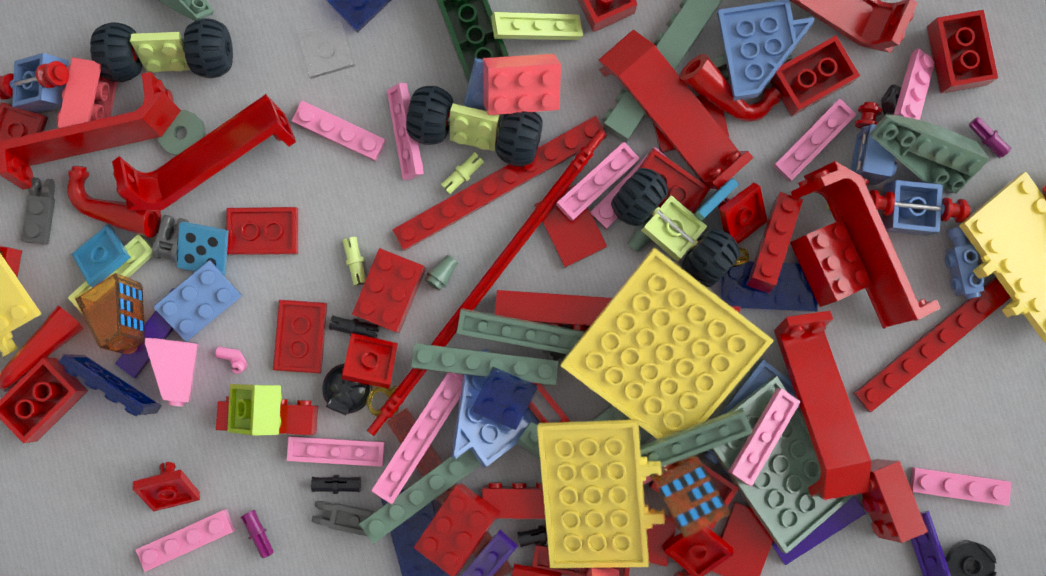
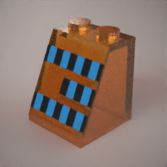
(115, 313)
(689, 495)

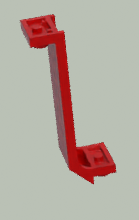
(864, 22)
(674, 109)
(143, 124)
(202, 159)
(853, 204)
(824, 406)

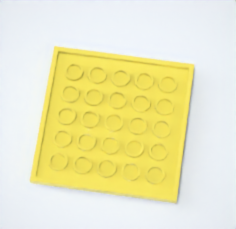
(665, 349)

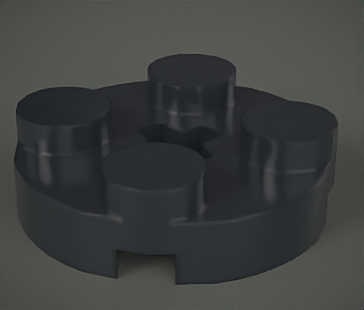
(969, 551)

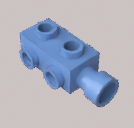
(960, 266)

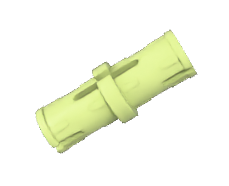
(462, 173)
(354, 261)

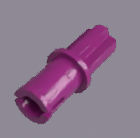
(990, 137)
(257, 533)

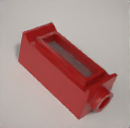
(546, 408)

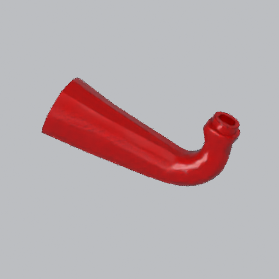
(712, 85)
(110, 212)
(50, 336)

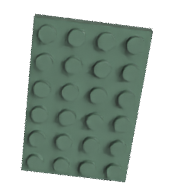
(781, 489)

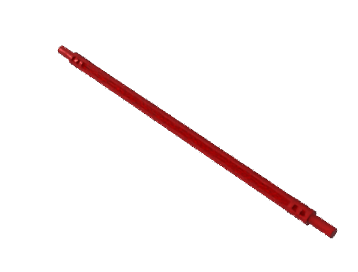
(490, 277)

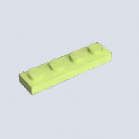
(536, 26)
(140, 253)

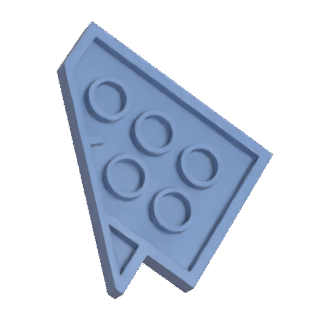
(758, 43)
(483, 436)

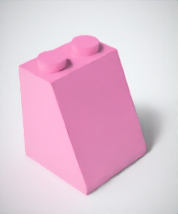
(173, 367)

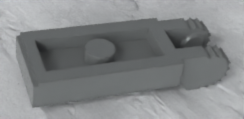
(39, 212)
(342, 517)

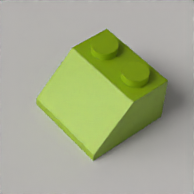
(254, 409)

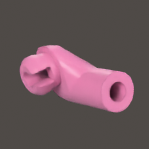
(235, 358)

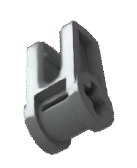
(163, 239)

